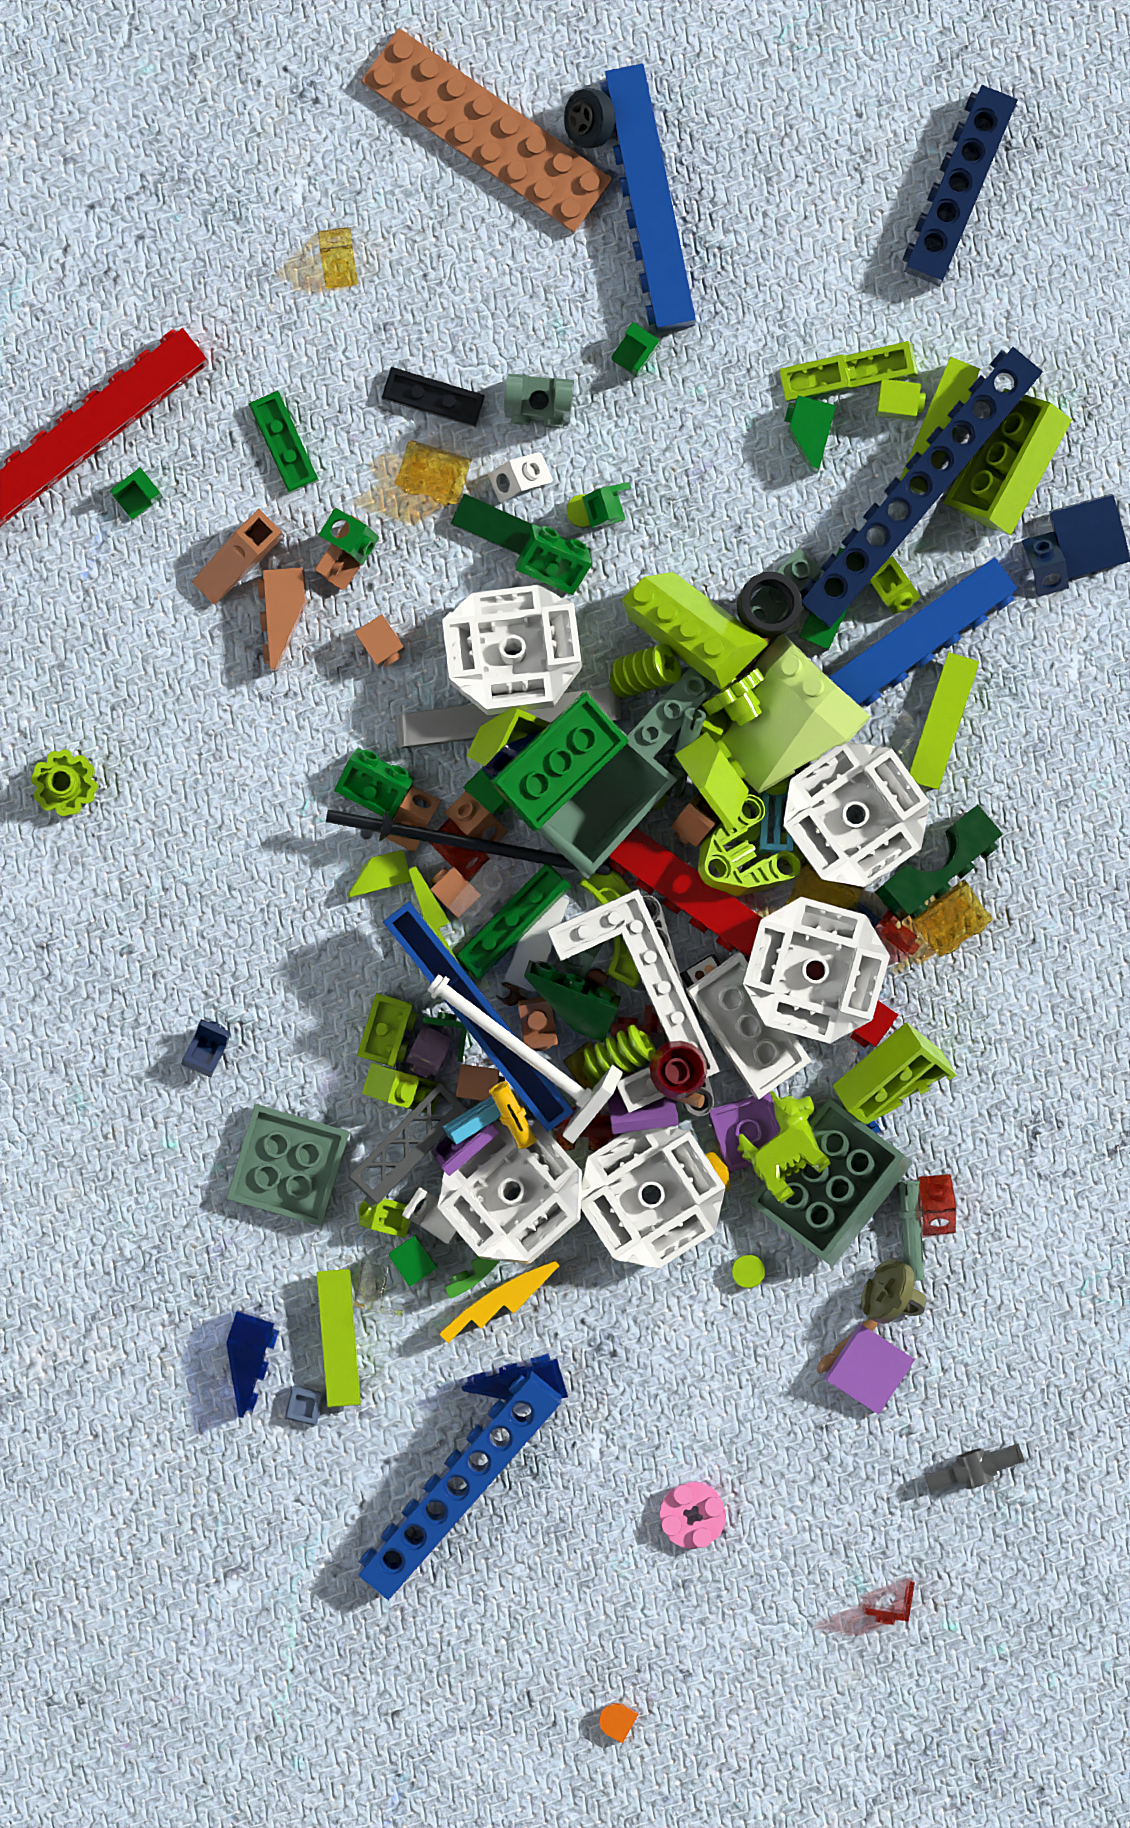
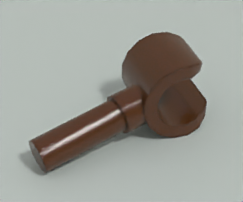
(596, 977)
(513, 997)

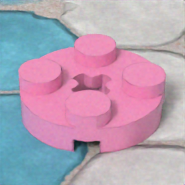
(701, 1532)

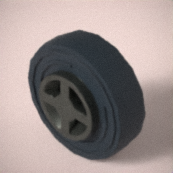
(589, 118)

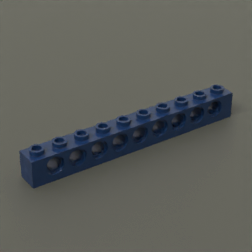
(1022, 376)

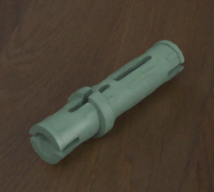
(689, 732)
(911, 1226)

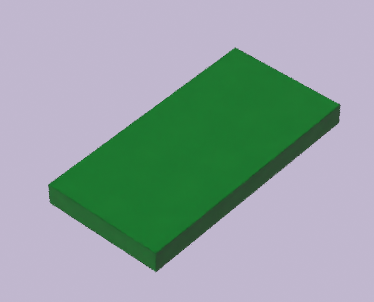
(559, 761)

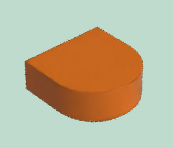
(617, 1720)

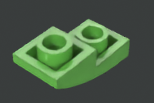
(463, 1281)

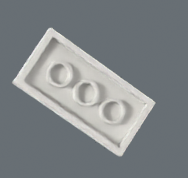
(757, 1051)

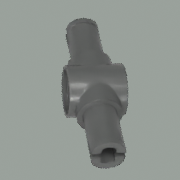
(974, 1468)

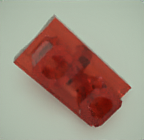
(597, 1131)

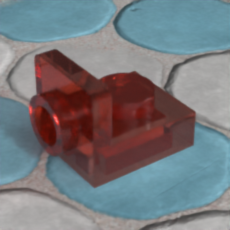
(900, 937)
(650, 1023)

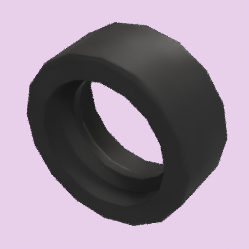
(780, 582)

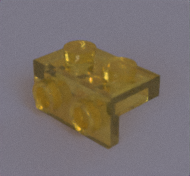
(433, 473)
(833, 893)
(952, 919)

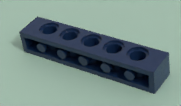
(997, 110)

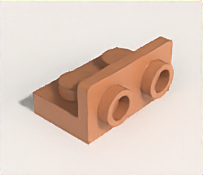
(337, 564)

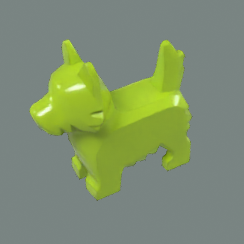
(788, 1149)

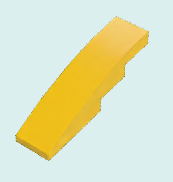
(510, 1293)

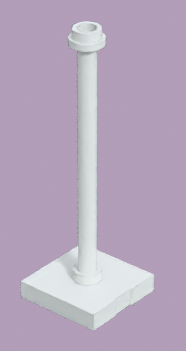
(588, 1100)

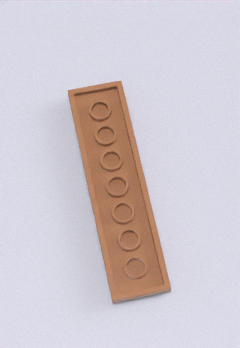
(486, 130)

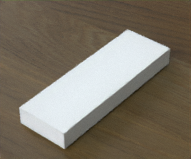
(535, 945)

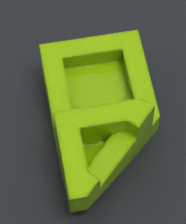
(381, 873)

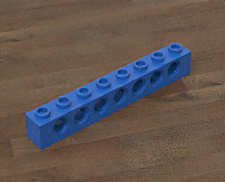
(389, 1576)

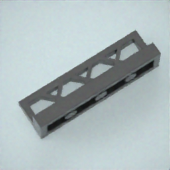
(411, 1158)

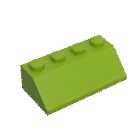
(1009, 465)
(692, 627)

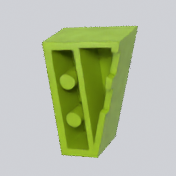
(892, 1072)

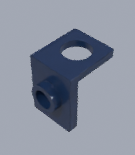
(1045, 560)

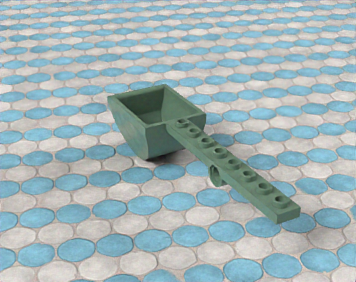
(633, 781)

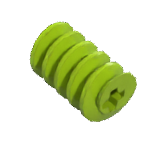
(644, 671)
(624, 1055)

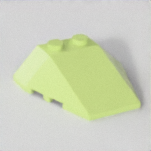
(798, 720)

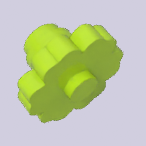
(737, 698)
(64, 783)

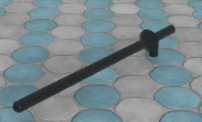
(388, 827)

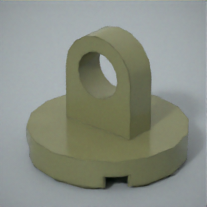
(892, 1293)

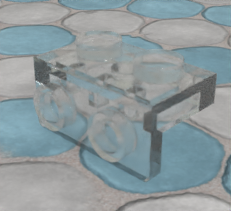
(481, 893)

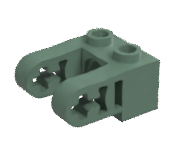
(523, 387)

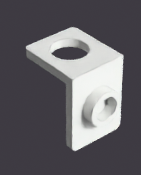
(523, 474)
(430, 1216)

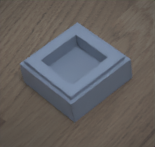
(304, 1405)

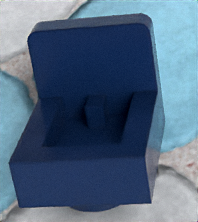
(206, 1047)

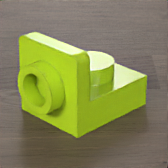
(894, 587)
(384, 1217)

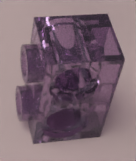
(429, 1051)

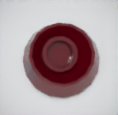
(678, 1069)

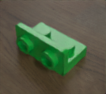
(554, 559)
(374, 783)

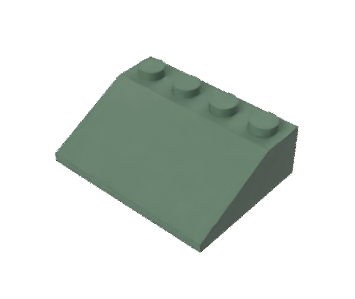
(842, 1198)

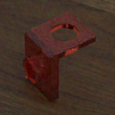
(459, 857)
(937, 1203)
(889, 1615)

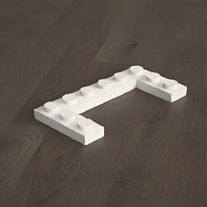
(632, 920)

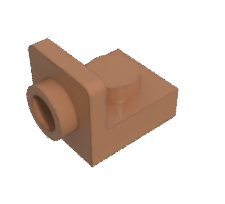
(537, 1023)

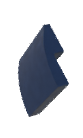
(1090, 535)

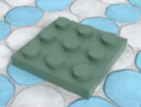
(288, 1165)

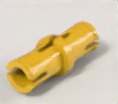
(522, 1133)

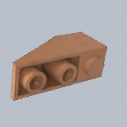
(238, 556)
(285, 604)

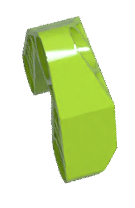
(756, 878)

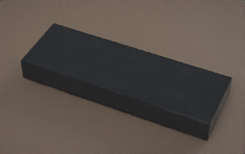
(433, 397)

